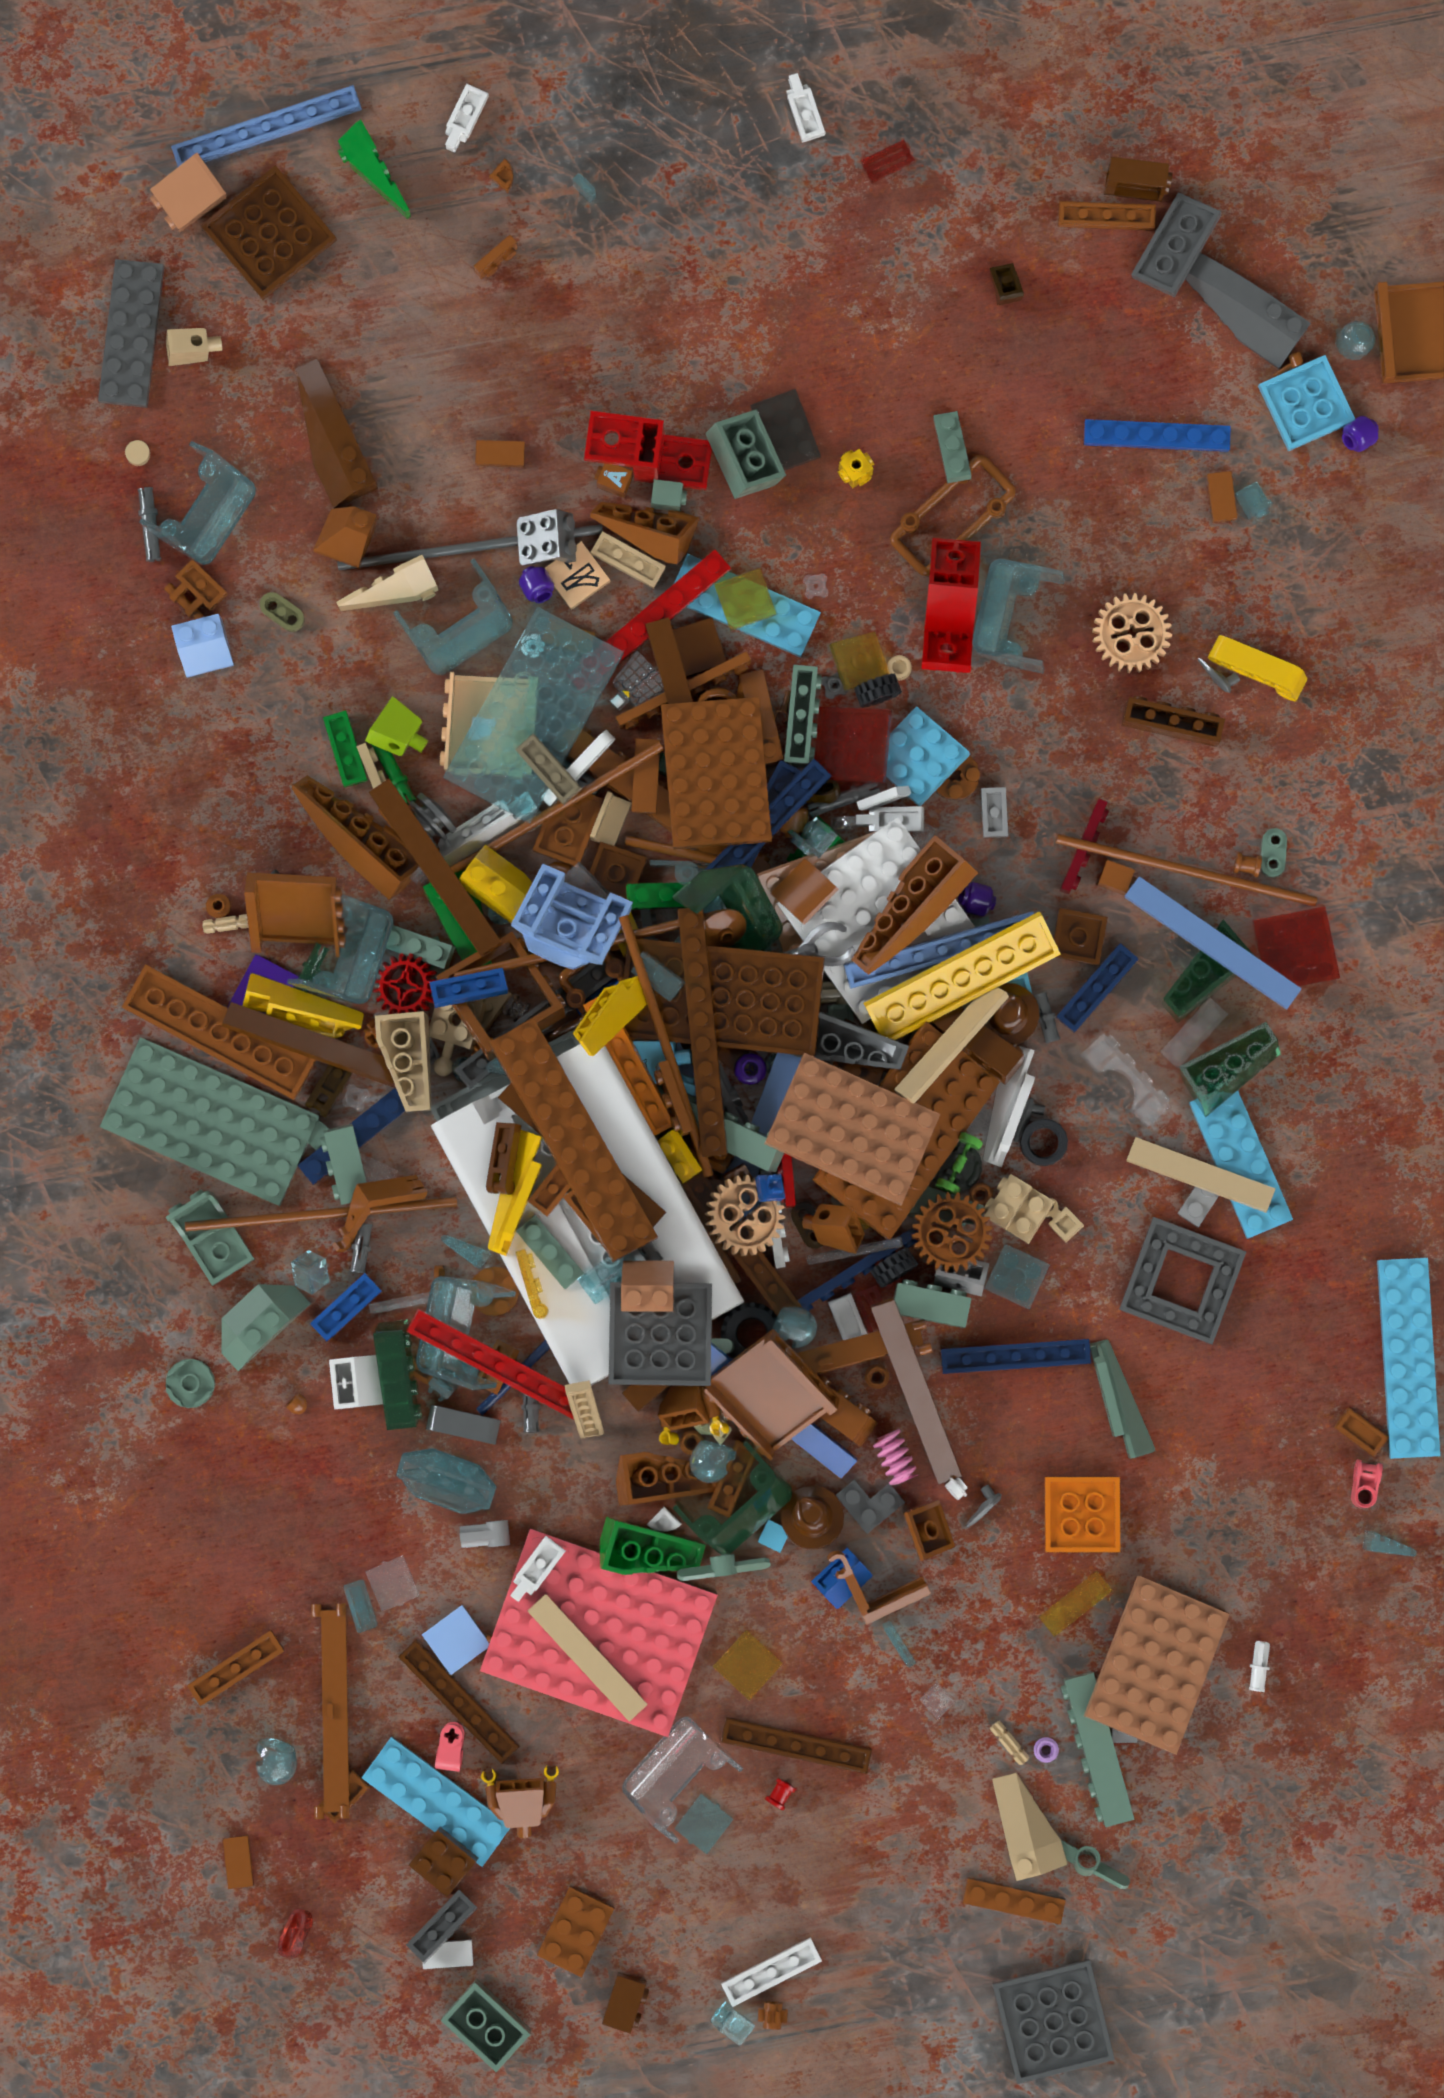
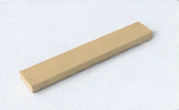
(950, 1044)
(1201, 1175)
(584, 1409)
(587, 1657)

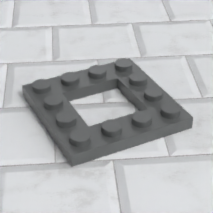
(1138, 1294)

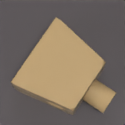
(181, 345)

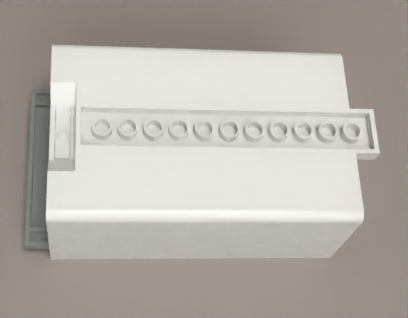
(575, 1325)

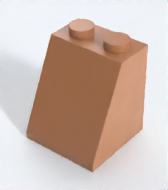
(187, 193)
(647, 1286)

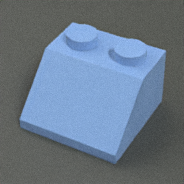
(202, 645)

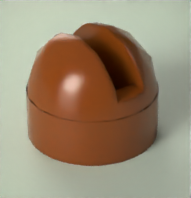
(297, 1404)

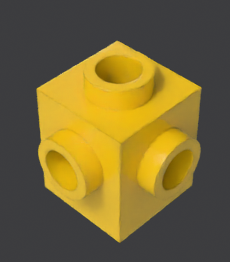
(852, 475)

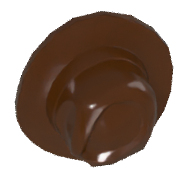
(1016, 1016)
(812, 1517)

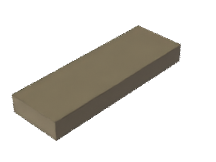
(548, 769)

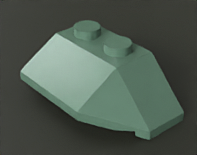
(259, 1320)

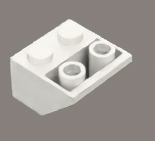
(355, 1382)

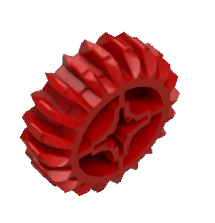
(403, 994)

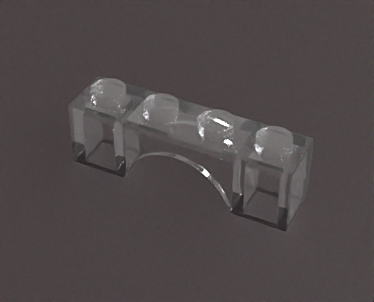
(1147, 1102)

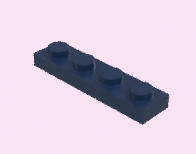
(1097, 988)

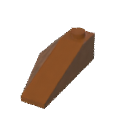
(656, 1477)

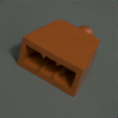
(836, 1227)

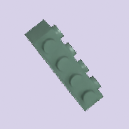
(800, 719)

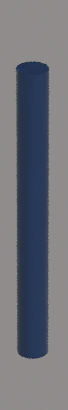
(529, 1361)

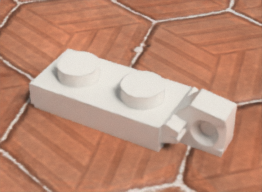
(804, 110)
(465, 116)
(911, 818)
(537, 1568)

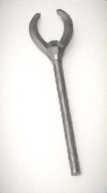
(810, 949)

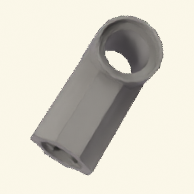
(491, 1534)

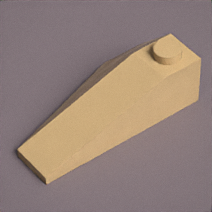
(407, 584)
(1029, 1836)

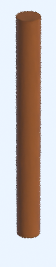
(668, 849)

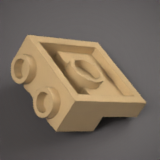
(1018, 1208)

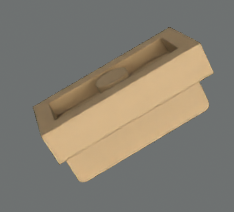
(610, 819)

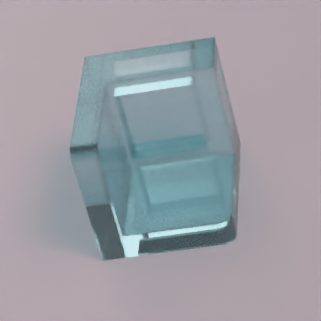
(310, 1272)

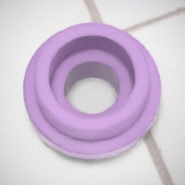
(1046, 1758)

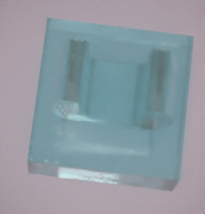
(443, 1387)

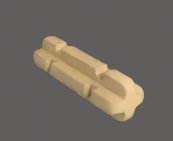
(225, 924)
(1009, 1742)

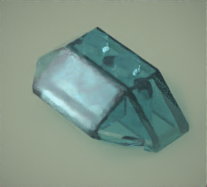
(446, 1480)

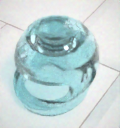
(796, 1324)
(710, 1461)
(278, 1766)

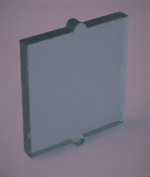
(703, 1823)

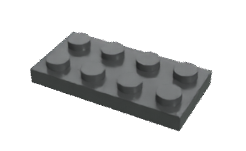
(1176, 244)

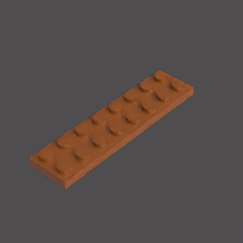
(199, 1023)

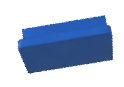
(836, 1589)

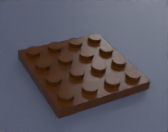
(269, 232)

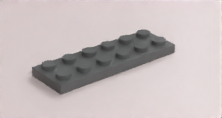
(131, 333)

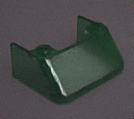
(739, 891)
(772, 1495)

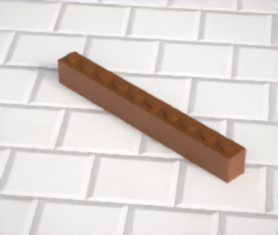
(624, 787)

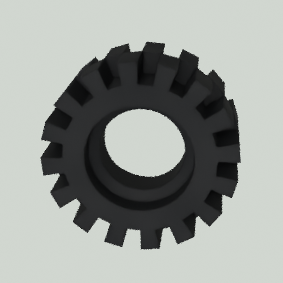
(878, 690)
(894, 1267)

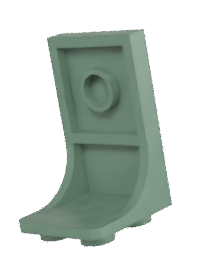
(216, 1250)

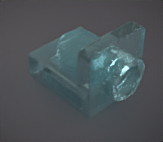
(1254, 501)
(732, 2023)

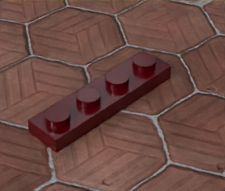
(1081, 856)

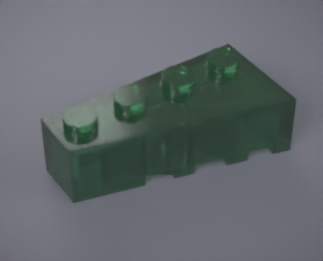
(1199, 980)
(1228, 1067)
(396, 1374)

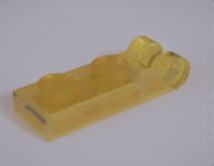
(532, 1285)

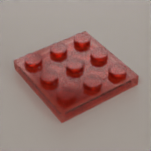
(853, 743)
(1298, 946)

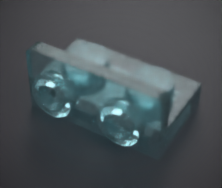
(814, 839)

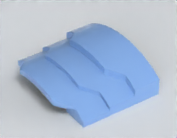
(567, 922)

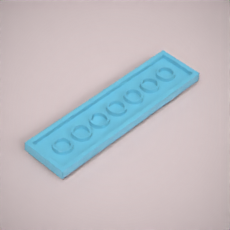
(1408, 1358)

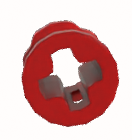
(780, 1794)

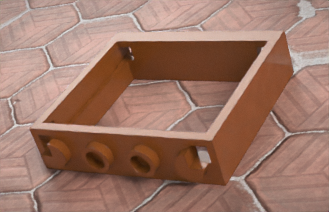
(543, 1019)

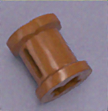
(1247, 864)

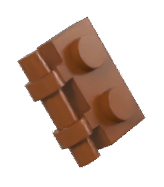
(200, 585)

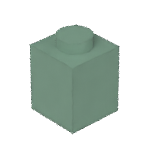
(668, 495)

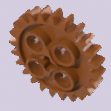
(961, 1212)

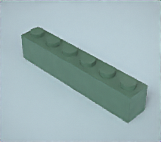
(744, 1140)
(1099, 1753)

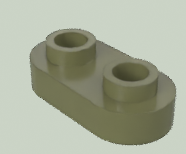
(282, 612)

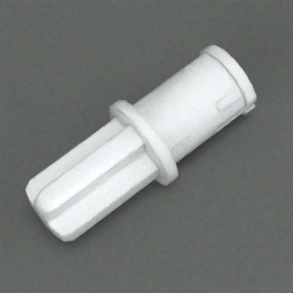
(1259, 1666)

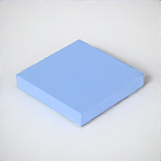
(456, 1639)

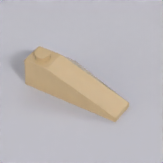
(406, 1051)

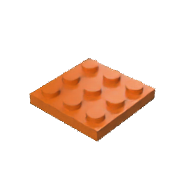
(1082, 1514)

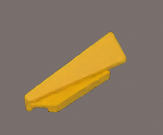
(300, 1007)
(610, 1014)
(511, 1207)

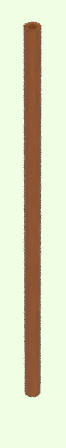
(559, 807)
(1186, 870)
(533, 958)
(663, 1038)
(316, 1214)

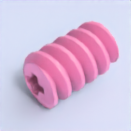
(895, 1457)

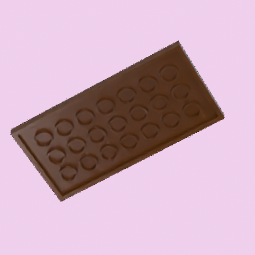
(757, 998)

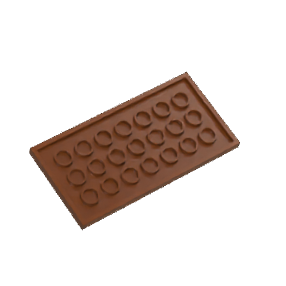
(955, 1095)

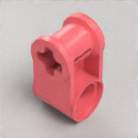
(1366, 1482)
(450, 1751)

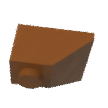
(346, 535)

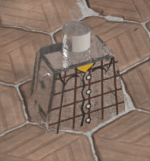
(636, 683)

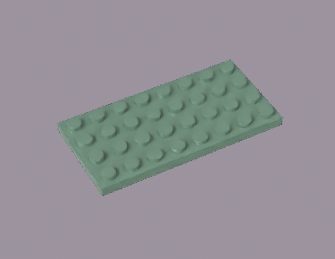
(209, 1121)

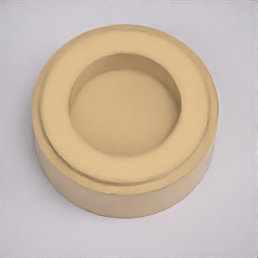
(137, 453)
(900, 666)

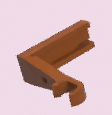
(377, 1194)
(884, 1604)

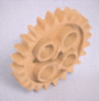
(1137, 654)
(759, 1232)

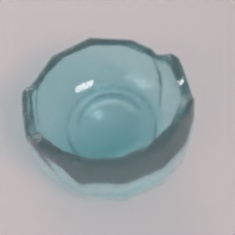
(1355, 340)

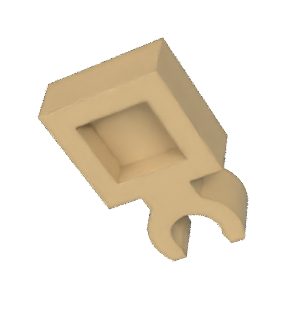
(1064, 1222)

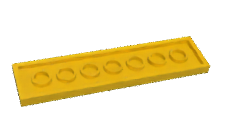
(962, 977)

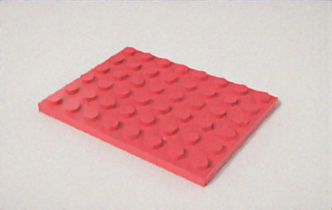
(637, 1621)

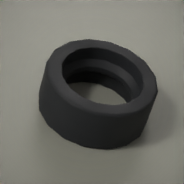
(1062, 1145)

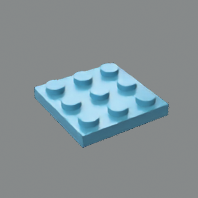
(1306, 403)
(922, 755)

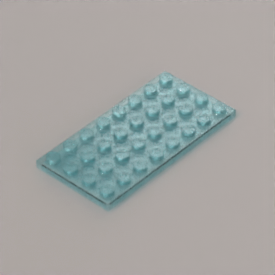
(544, 691)

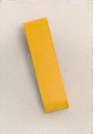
(1259, 666)

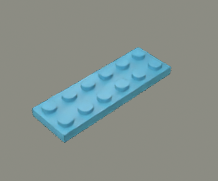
(786, 630)
(1238, 1150)
(435, 1799)

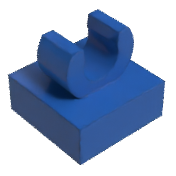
(769, 1188)

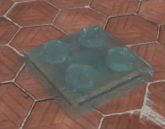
(1016, 1276)

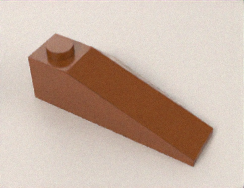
(658, 534)
(754, 685)

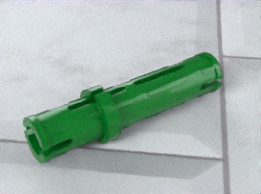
(394, 773)

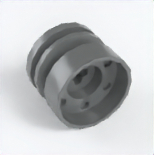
(432, 817)

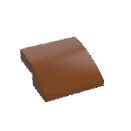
(804, 891)

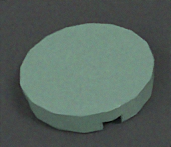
(190, 1383)

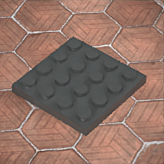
(662, 1345)
(1053, 2021)

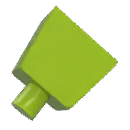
(396, 729)

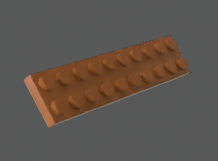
(573, 1140)

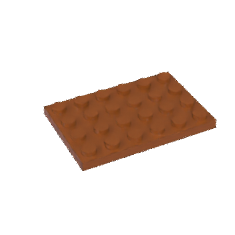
(716, 773)

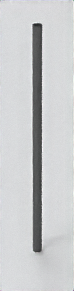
(456, 549)

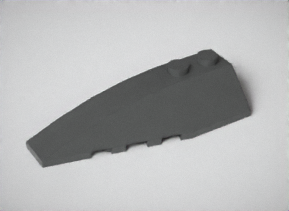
(1248, 311)
(853, 1044)

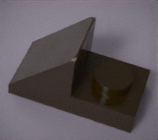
(1006, 284)

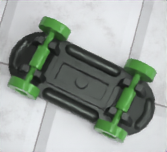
(961, 1167)

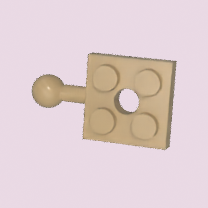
(443, 1029)

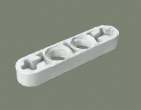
(584, 761)

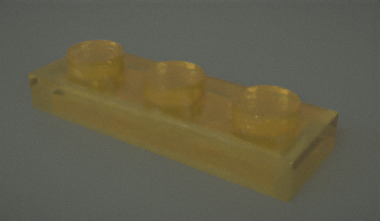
(1075, 1603)

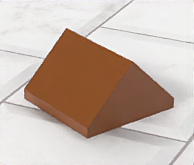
(929, 1530)

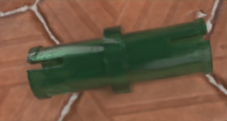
(313, 963)

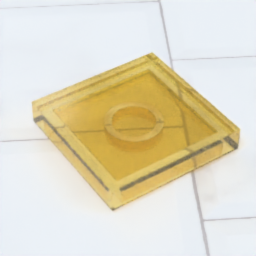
(745, 599)
(858, 660)
(747, 1665)

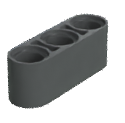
(463, 1424)

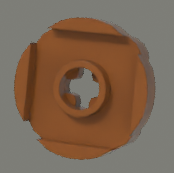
(966, 786)
(503, 1278)

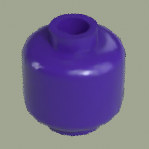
(1360, 434)
(536, 584)
(977, 899)
(756, 1075)

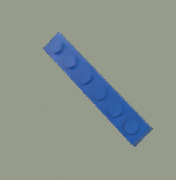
(1157, 435)

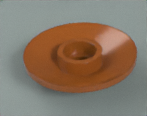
(724, 927)

